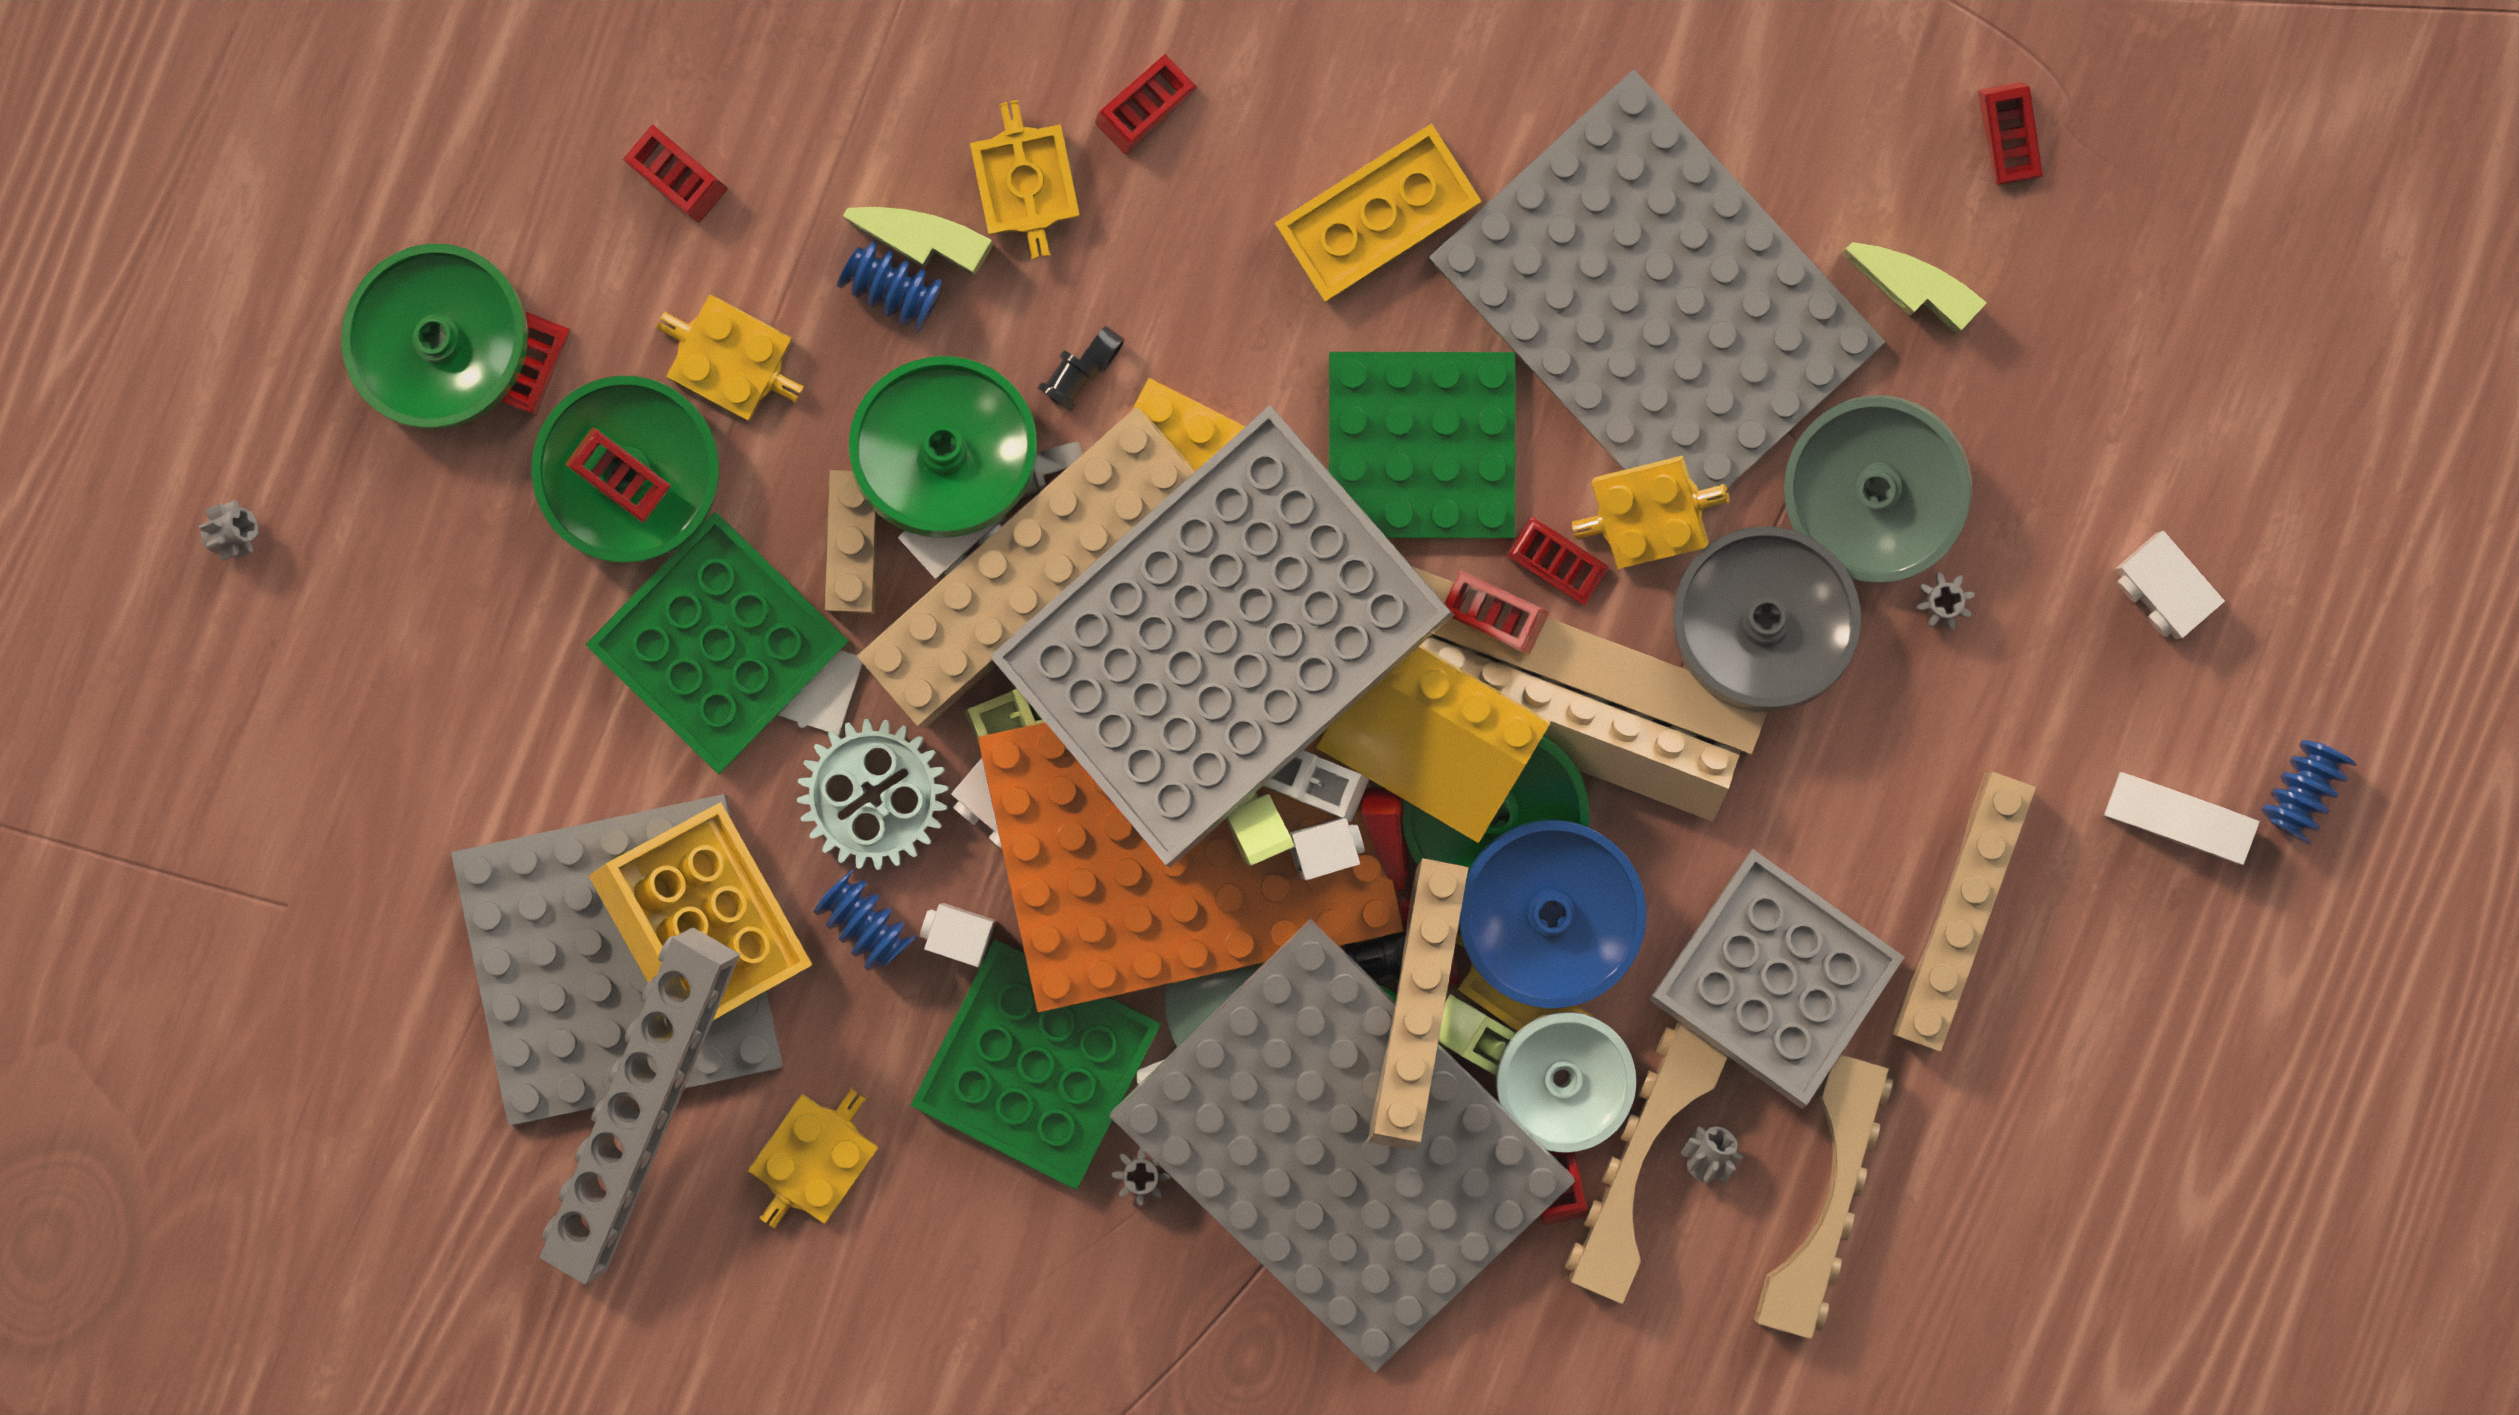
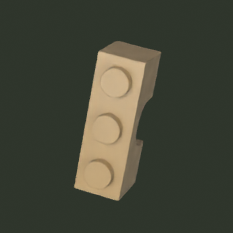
(850, 548)

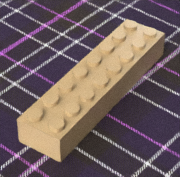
(953, 630)

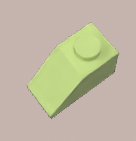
(1258, 829)
(1473, 1034)

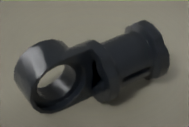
(1075, 372)
(1380, 955)

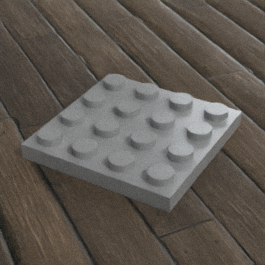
(1777, 978)

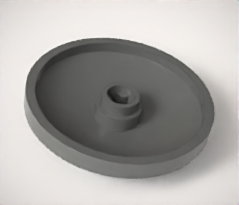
(1766, 618)

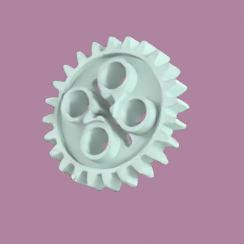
(849, 758)

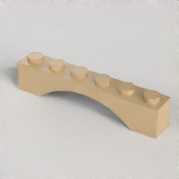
(1965, 911)
(1419, 1005)
(1610, 1253)
(1796, 1288)

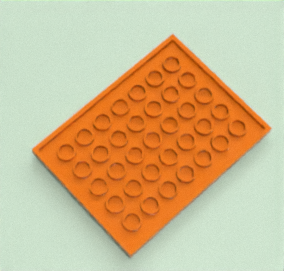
(1110, 915)

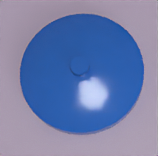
(1552, 914)

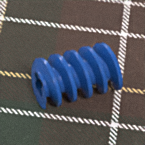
(890, 284)
(2306, 789)
(863, 922)

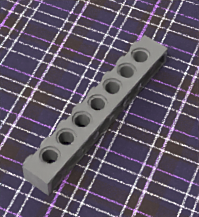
(708, 970)

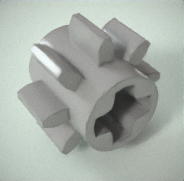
(229, 530)
(1954, 609)
(1712, 1154)
(1130, 1183)

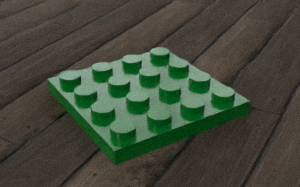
(1426, 441)
(717, 643)
(1034, 1078)

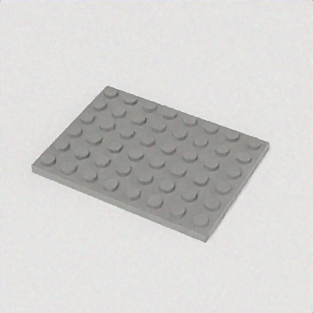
(1656, 293)
(1221, 636)
(1271, 1137)

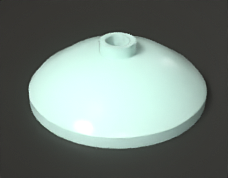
(1592, 1099)

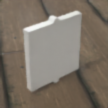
(827, 696)

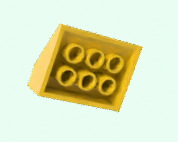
(1438, 740)
(708, 882)

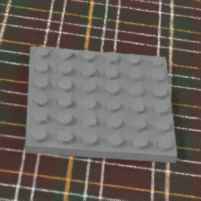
(561, 975)

